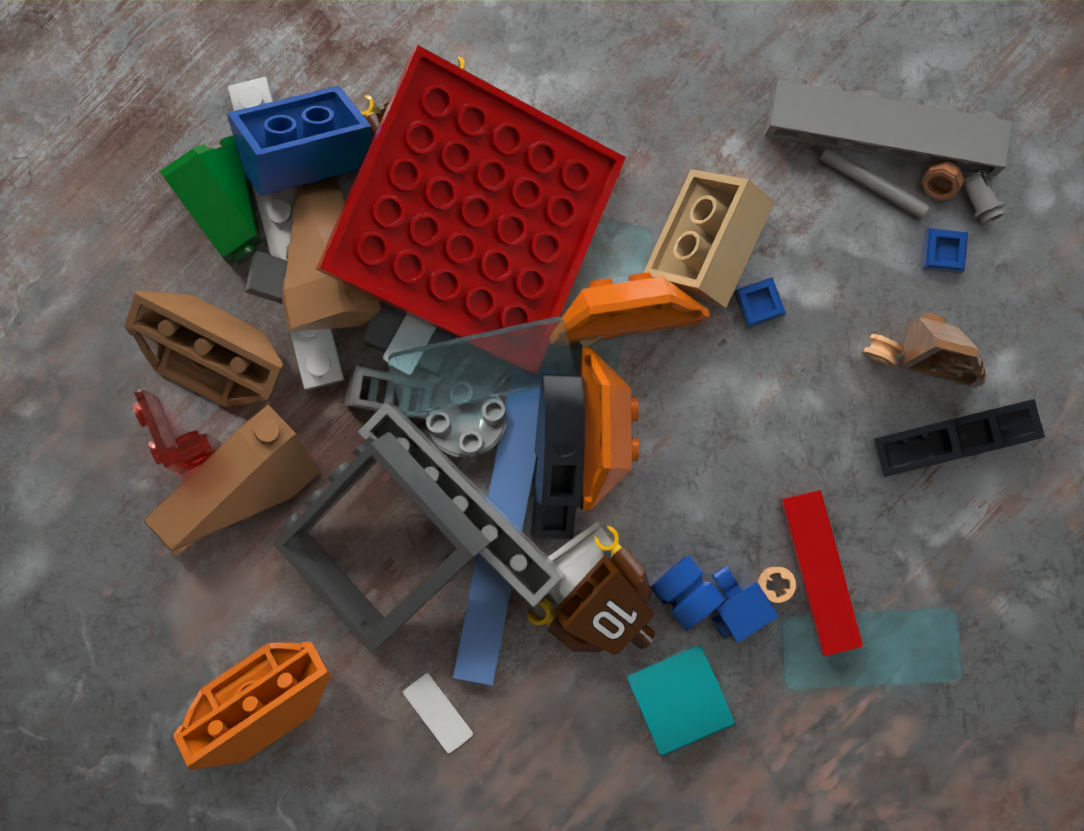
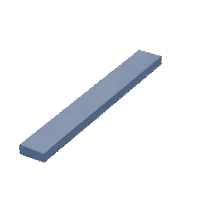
(489, 589)

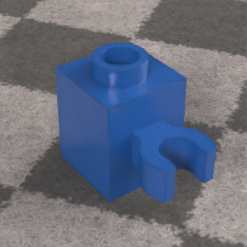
(743, 609)

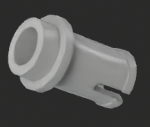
(983, 198)

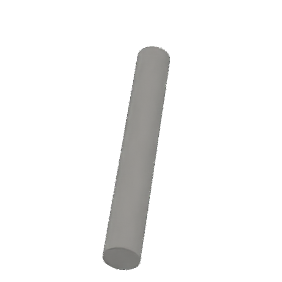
(874, 182)

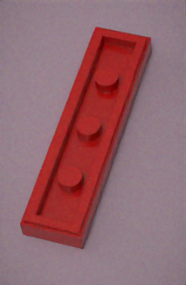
(821, 573)

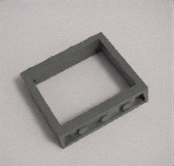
(332, 582)

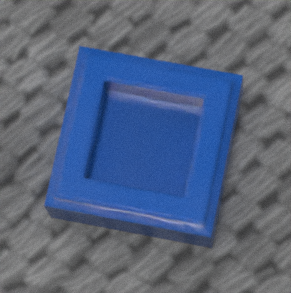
(945, 250)
(759, 303)

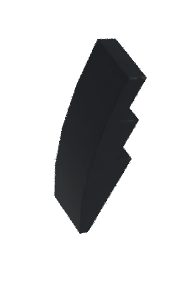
(959, 438)

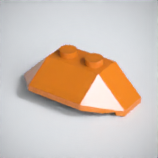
(630, 308)
(608, 435)
(252, 705)

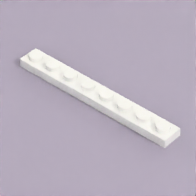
(313, 348)

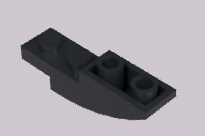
(560, 456)

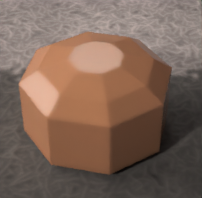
(942, 180)

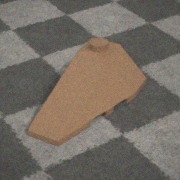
(308, 295)
(941, 351)
(246, 475)

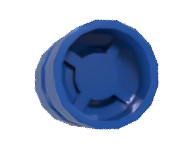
(687, 593)

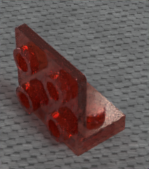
(177, 453)

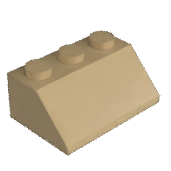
(710, 235)

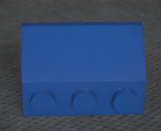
(300, 139)

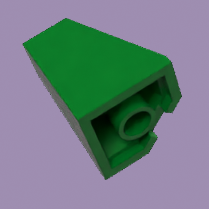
(218, 197)

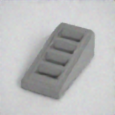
(354, 388)

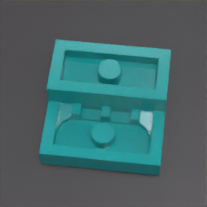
(680, 700)

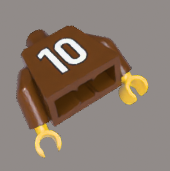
(604, 607)

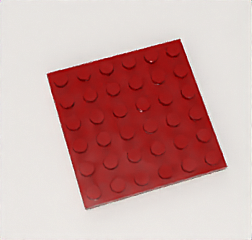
(469, 204)

